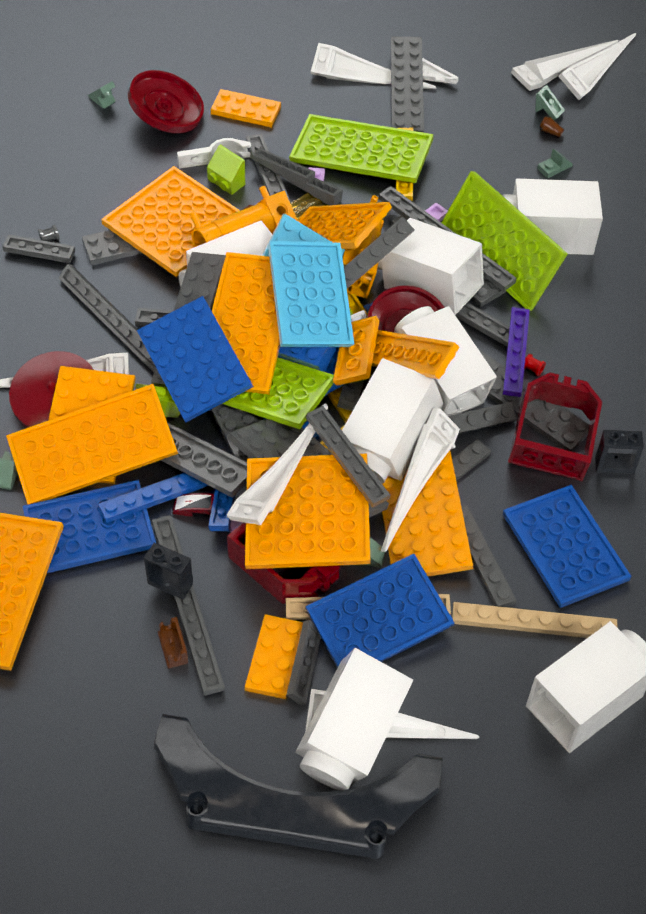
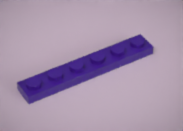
(516, 352)

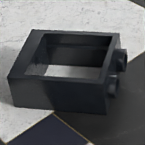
(619, 462)
(176, 571)

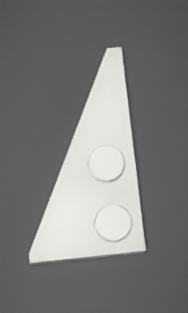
(434, 73)

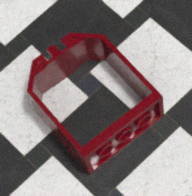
(551, 458)
(316, 578)

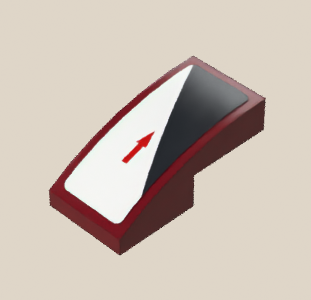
(193, 503)

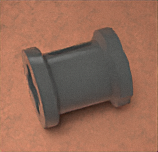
(49, 234)

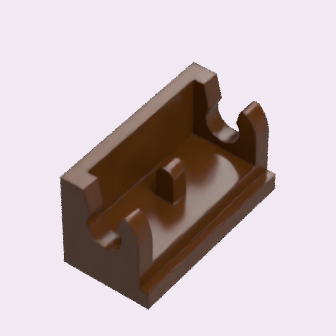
(173, 644)

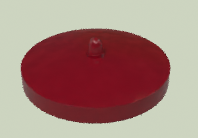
(165, 101)
(398, 302)
(35, 385)

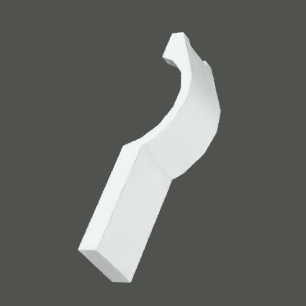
(203, 155)

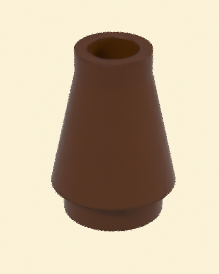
(550, 126)

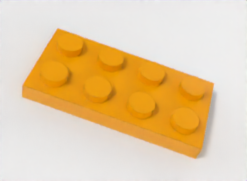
(245, 108)
(355, 361)
(274, 657)

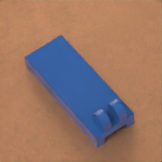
(221, 505)

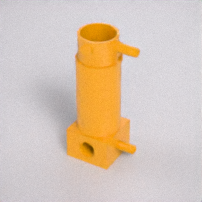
(267, 210)
(363, 285)

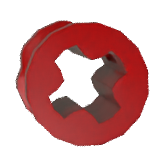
(534, 364)

